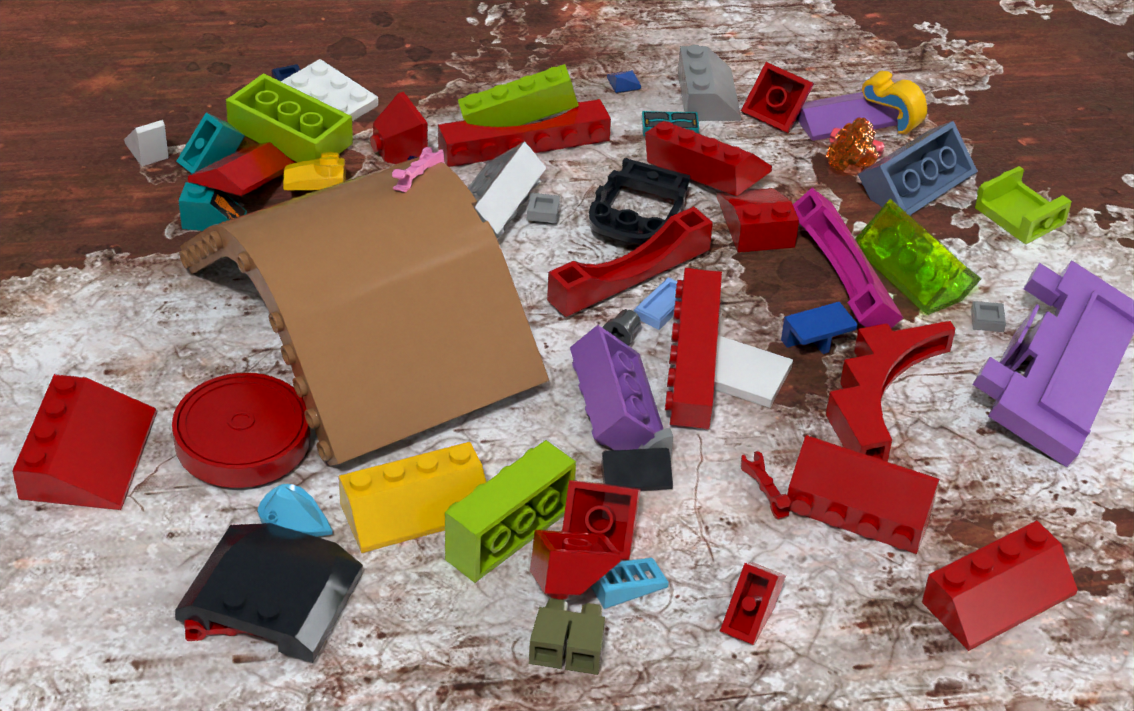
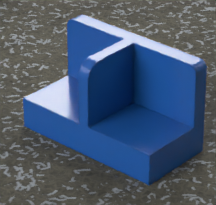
(817, 326)

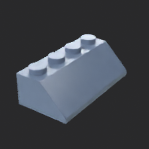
(920, 169)

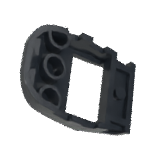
(626, 223)

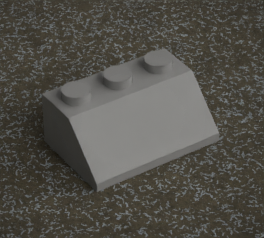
(707, 85)

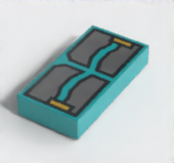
(686, 120)

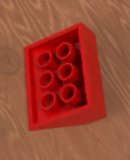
(83, 445)

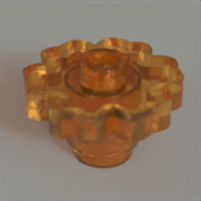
(853, 146)

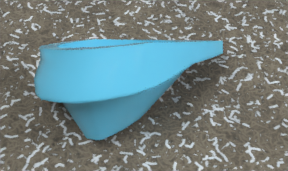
(293, 509)

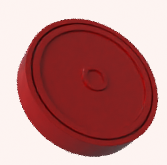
(241, 430)

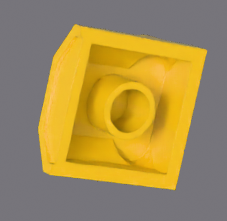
(315, 173)

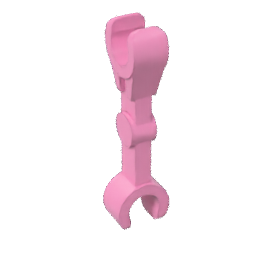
(426, 160)

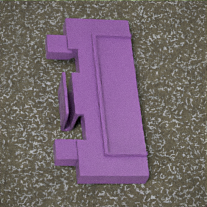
(1070, 361)

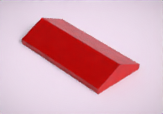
(243, 169)

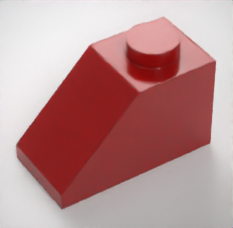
(752, 602)

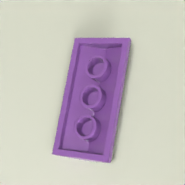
(823, 115)

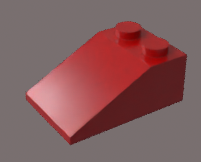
(759, 219)

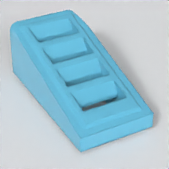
(620, 592)

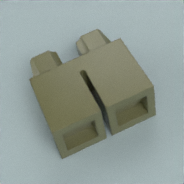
(581, 629)

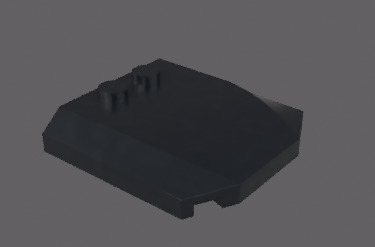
(273, 586)

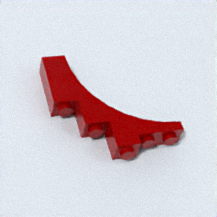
(880, 359)

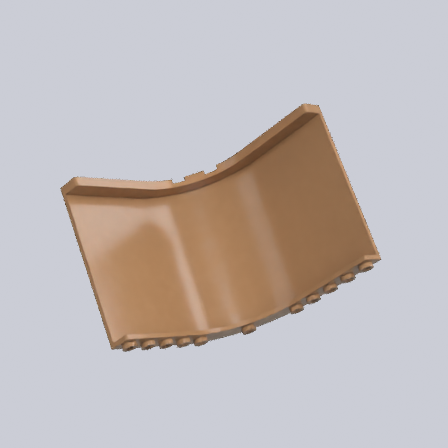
(383, 305)

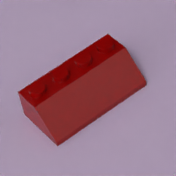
(704, 158)
(862, 494)
(1000, 585)

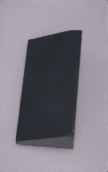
(638, 468)

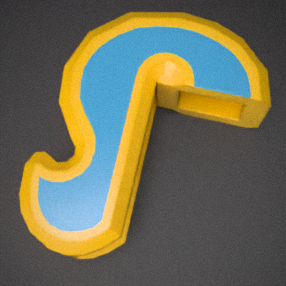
(901, 95)

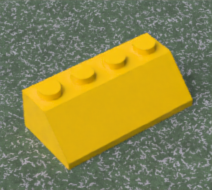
(408, 495)

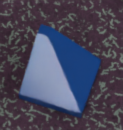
(624, 81)

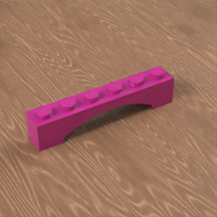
(866, 292)

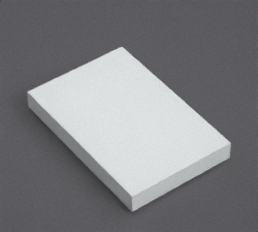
(749, 371)

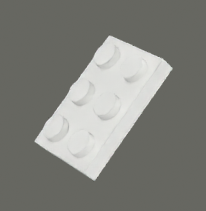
(333, 88)

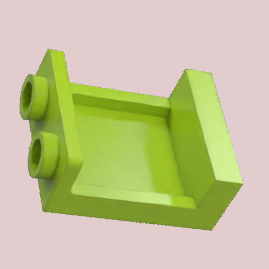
(1019, 207)

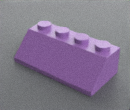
(615, 391)

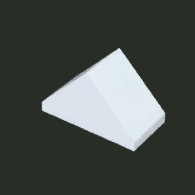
(148, 143)

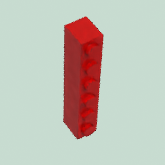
(695, 348)

